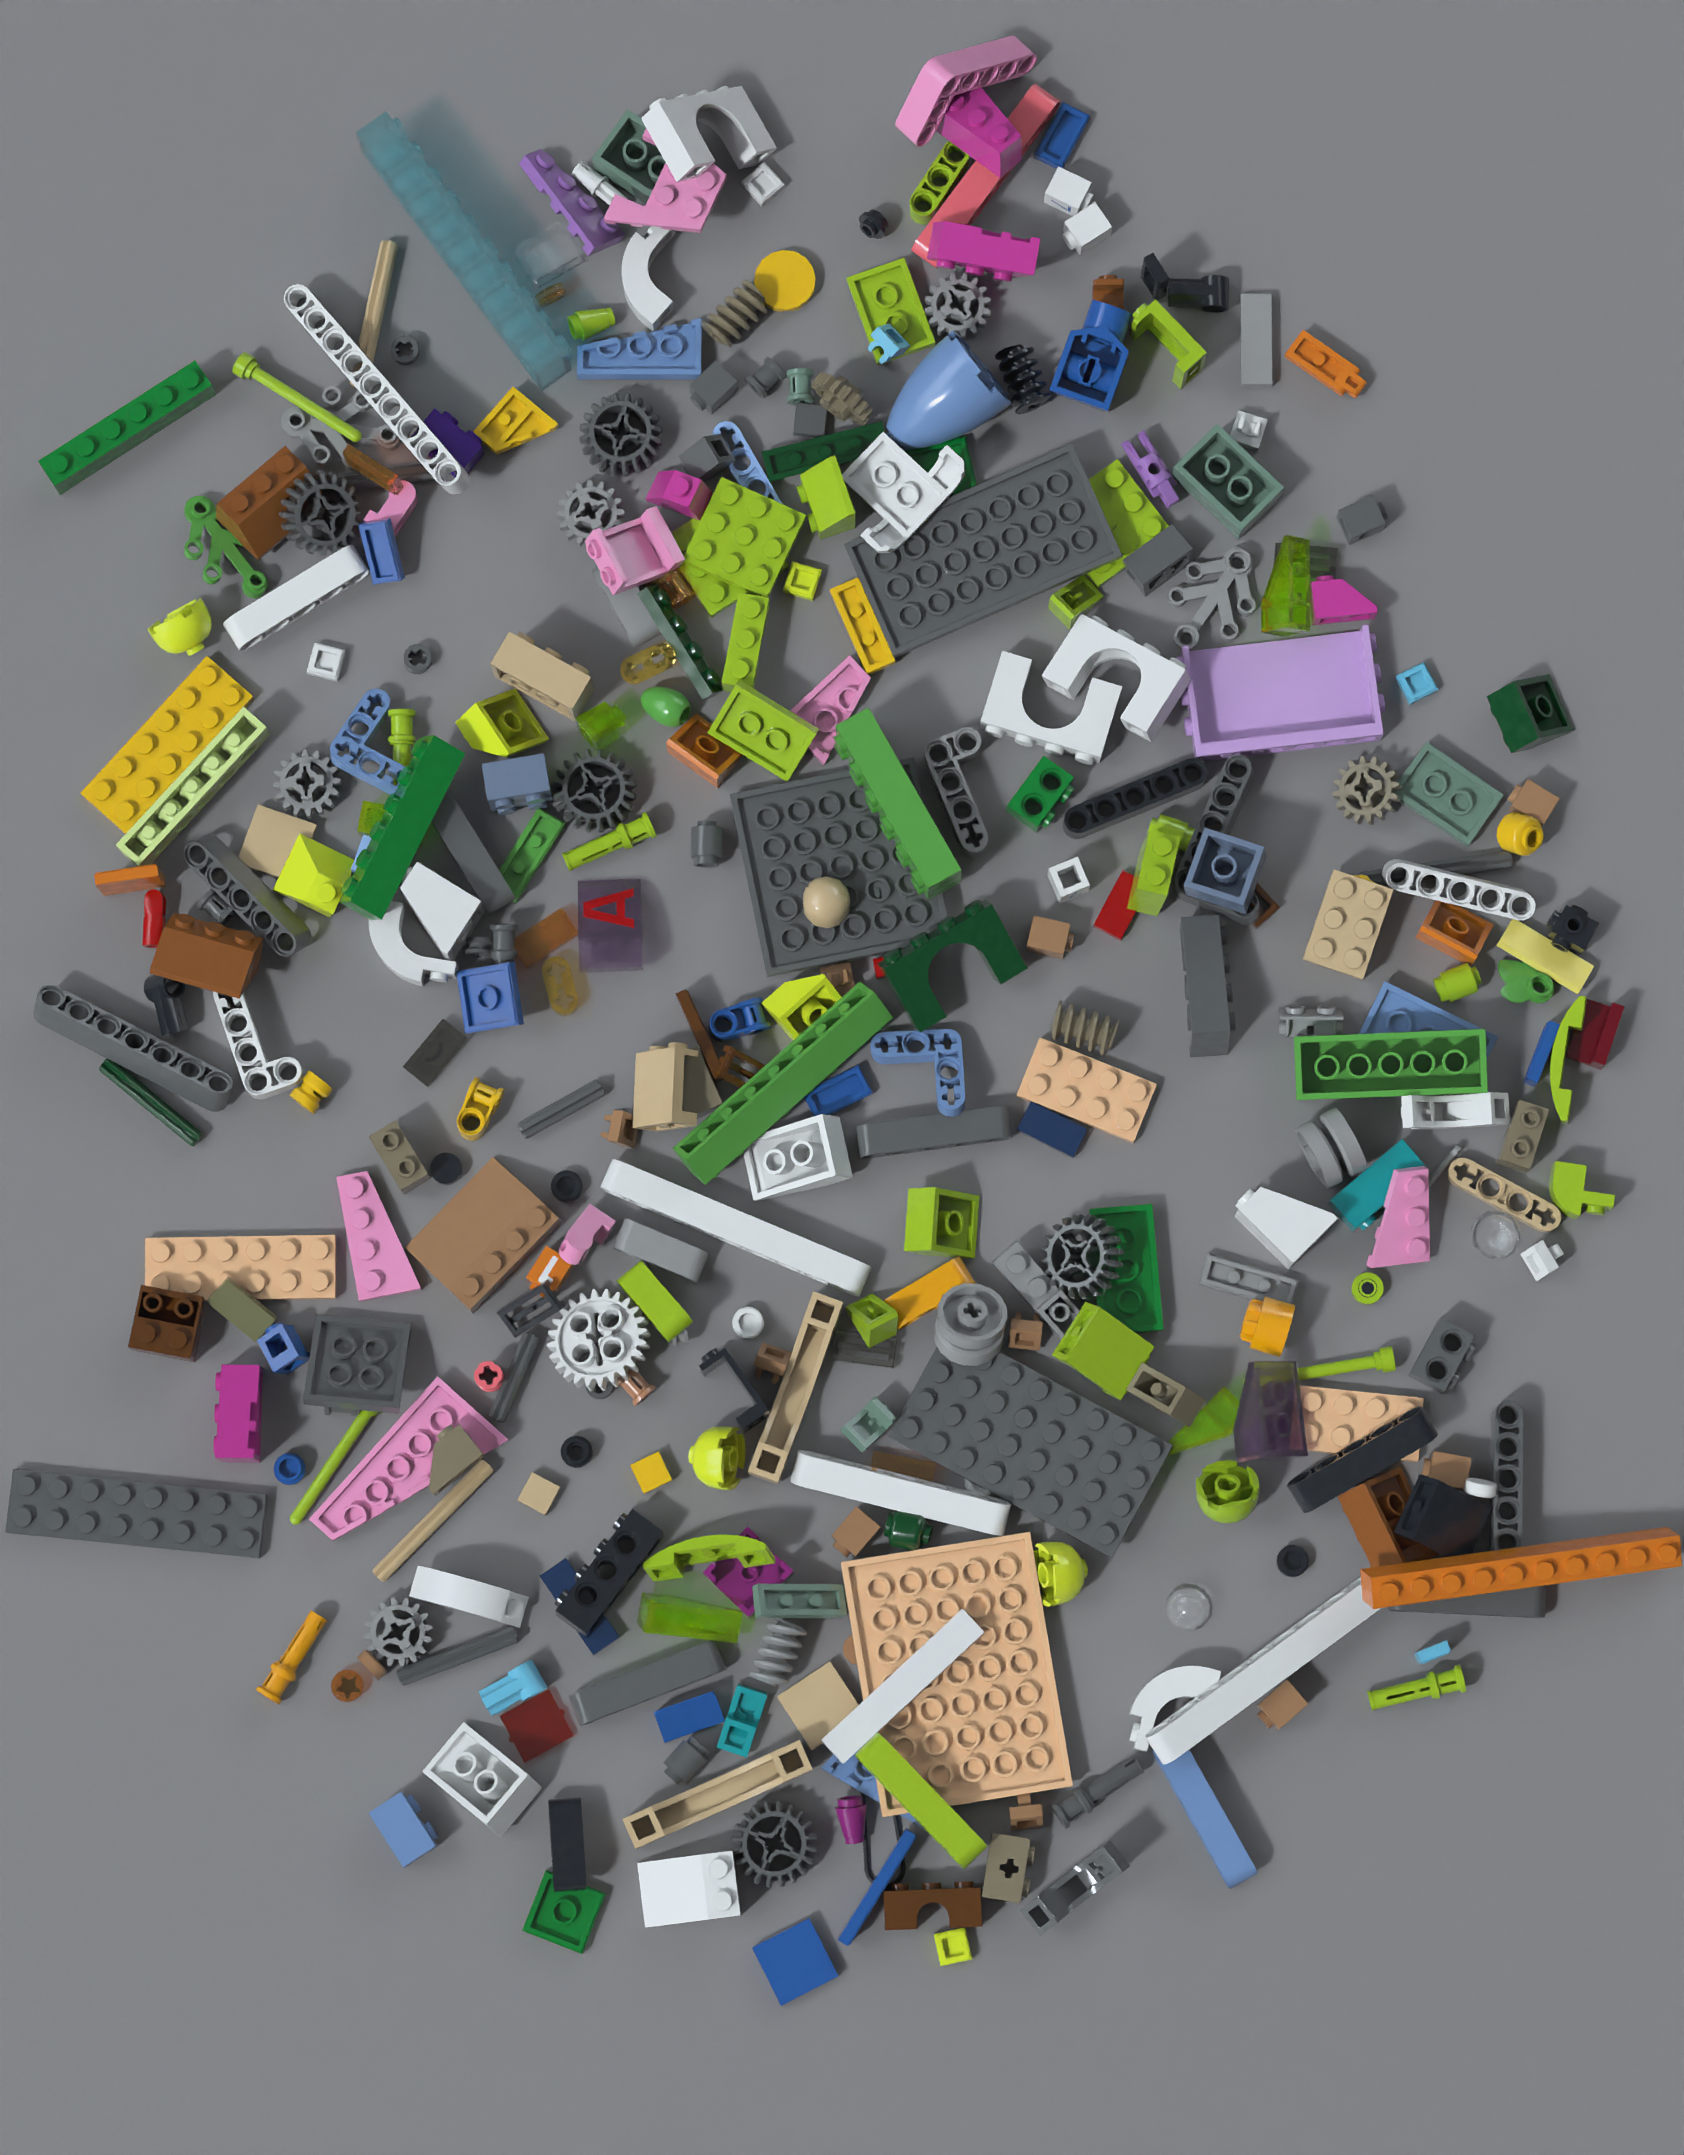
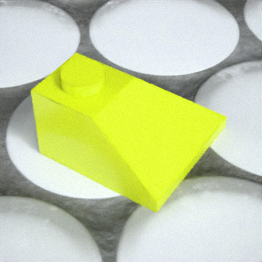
(501, 725)
(314, 875)
(801, 1003)

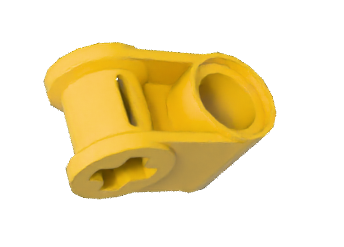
(479, 1103)

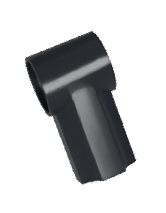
(1207, 293)
(168, 1003)

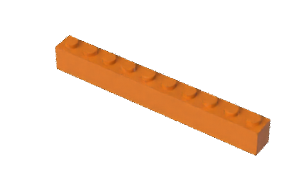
(1520, 1567)

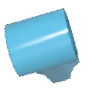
(519, 1685)

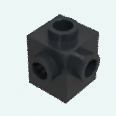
(1581, 928)

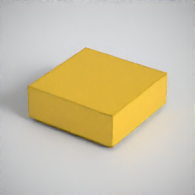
(651, 1472)

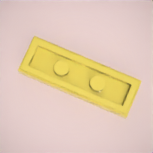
(1540, 954)

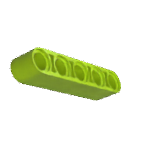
(921, 1800)

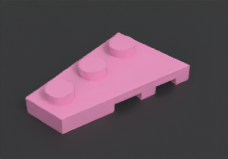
(831, 704)
(1405, 1222)

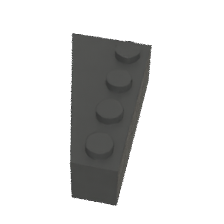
(1206, 985)

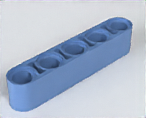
(1208, 1819)

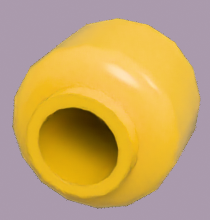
(1519, 833)

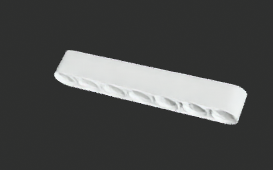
(900, 1492)

